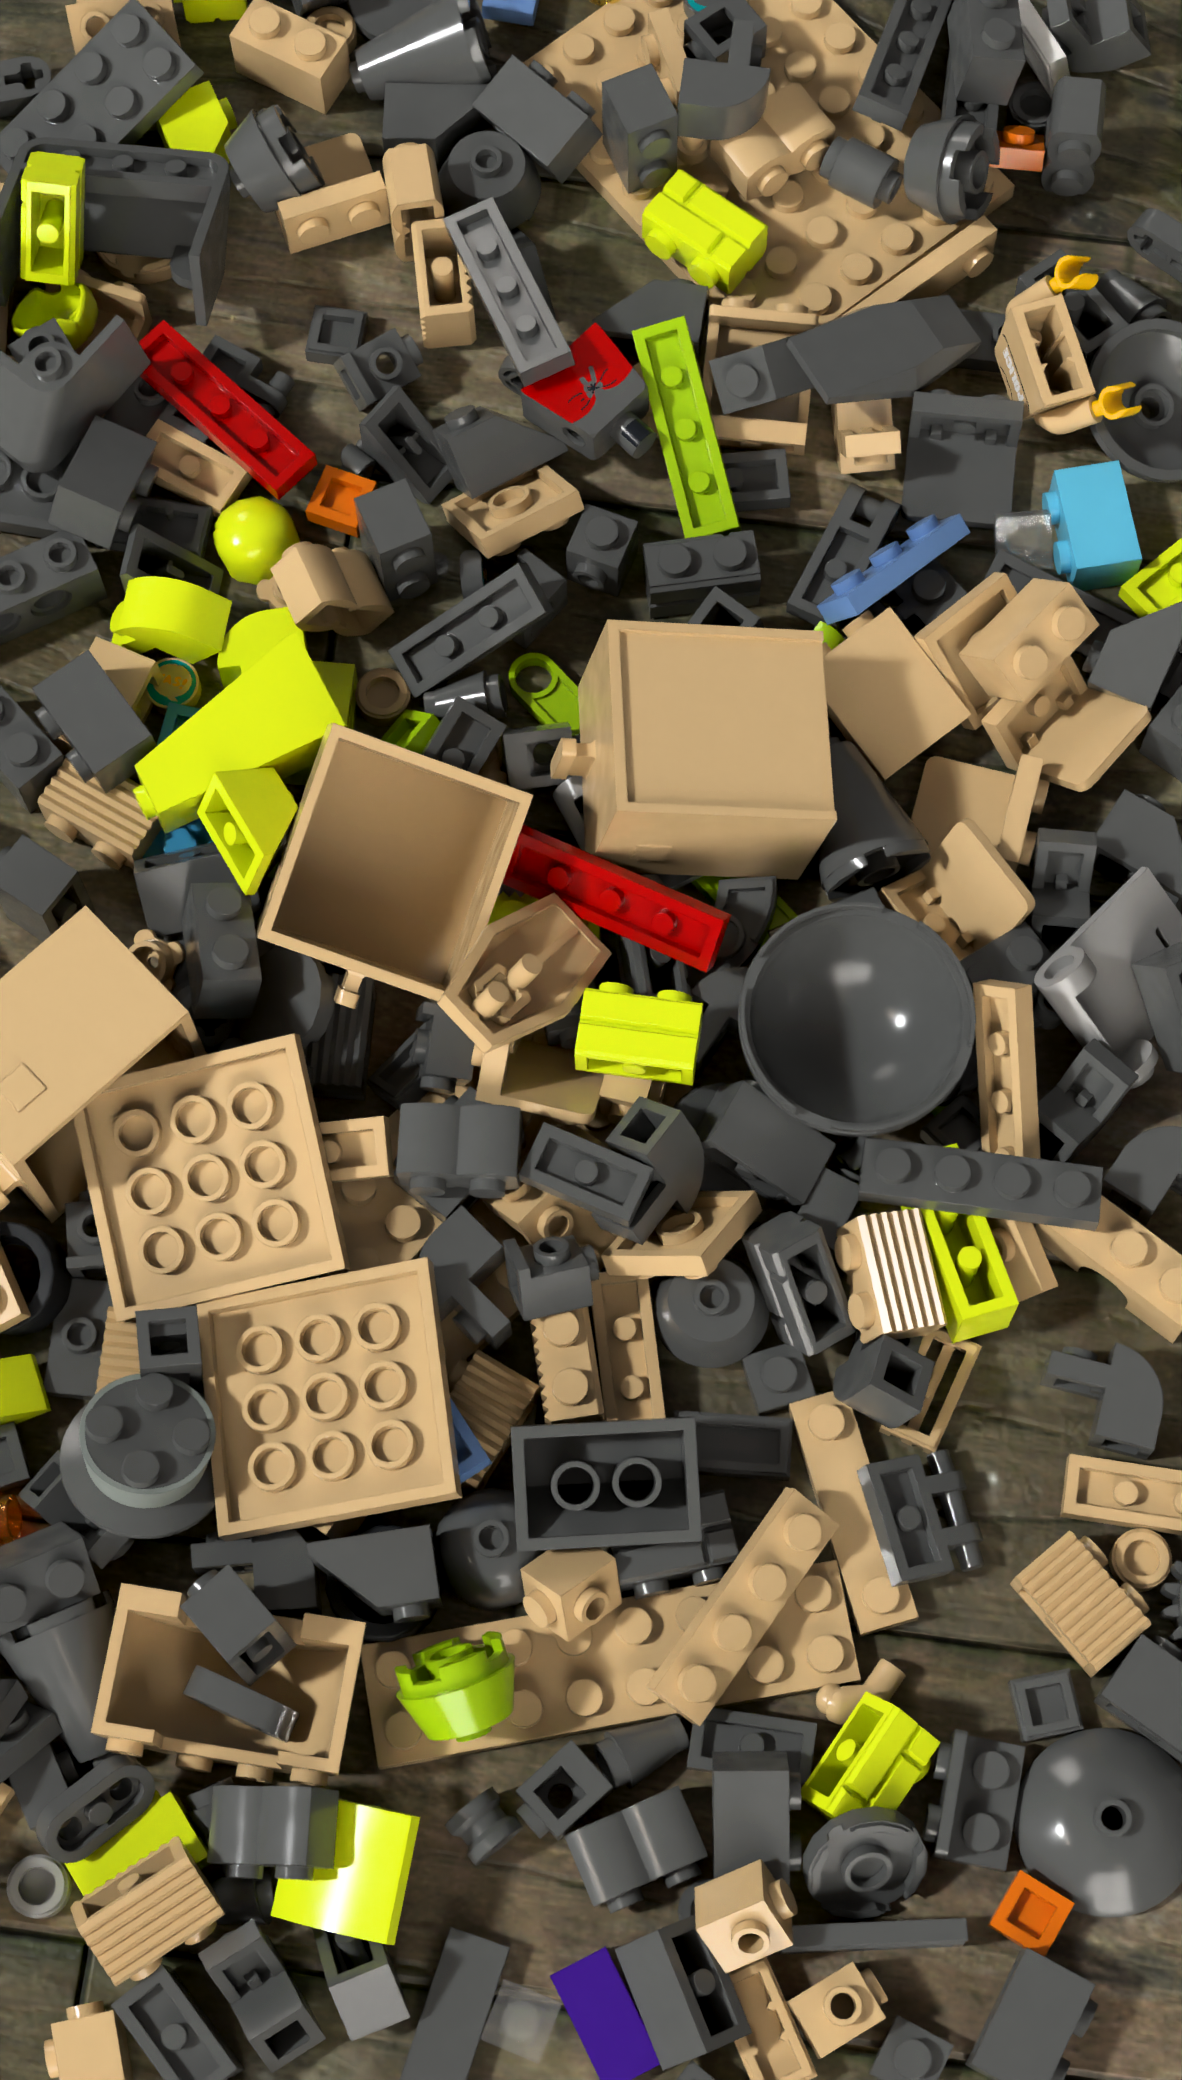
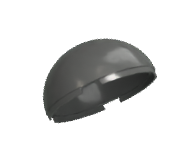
(856, 1019)

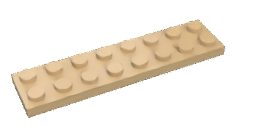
(605, 1670)

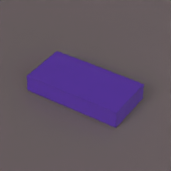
(605, 2017)

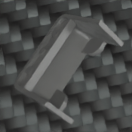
(137, 205)
(58, 393)

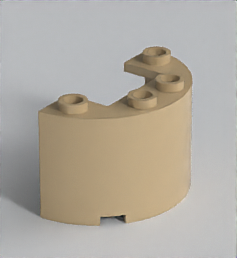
(154, 1656)

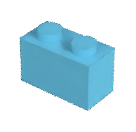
(1093, 526)

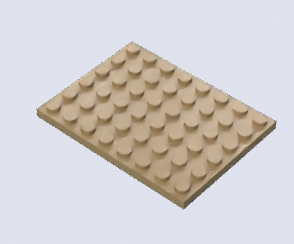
(819, 241)

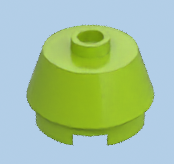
(459, 1688)

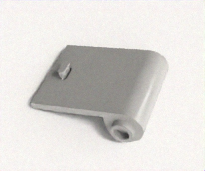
(1093, 977)

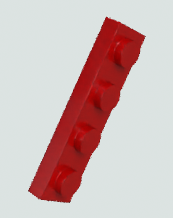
(224, 411)
(618, 899)

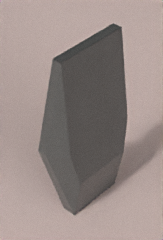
(884, 349)

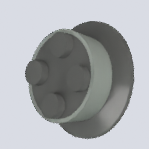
(141, 1457)

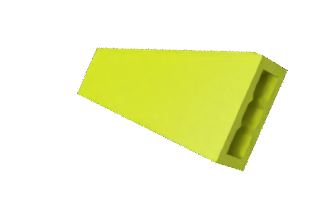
(260, 720)

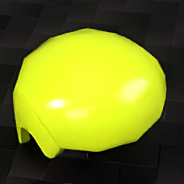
(71, 307)
(253, 537)

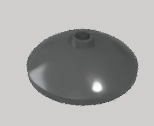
(1152, 359)
(1063, 1831)

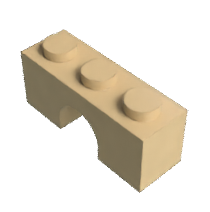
(1131, 1259)

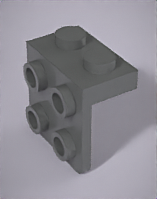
(961, 456)

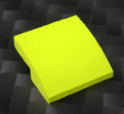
(368, 1877)

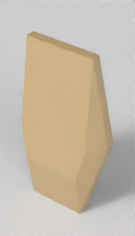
(523, 973)

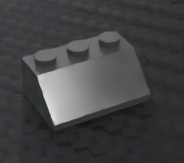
(606, 1483)

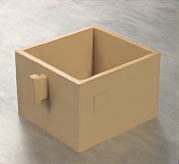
(703, 749)
(391, 864)
(68, 1029)

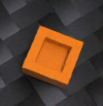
(1020, 149)
(333, 500)
(1030, 1913)

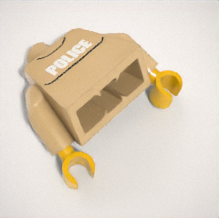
(1044, 358)

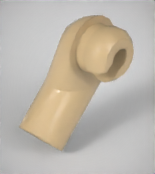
(839, 1701)

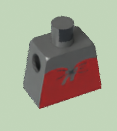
(593, 400)

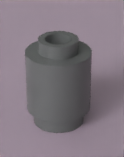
(861, 171)

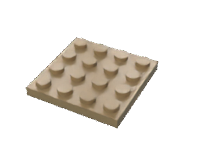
(210, 1178)
(328, 1400)

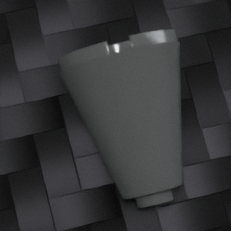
(435, 45)
(871, 833)
(63, 1666)

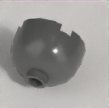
(480, 1552)

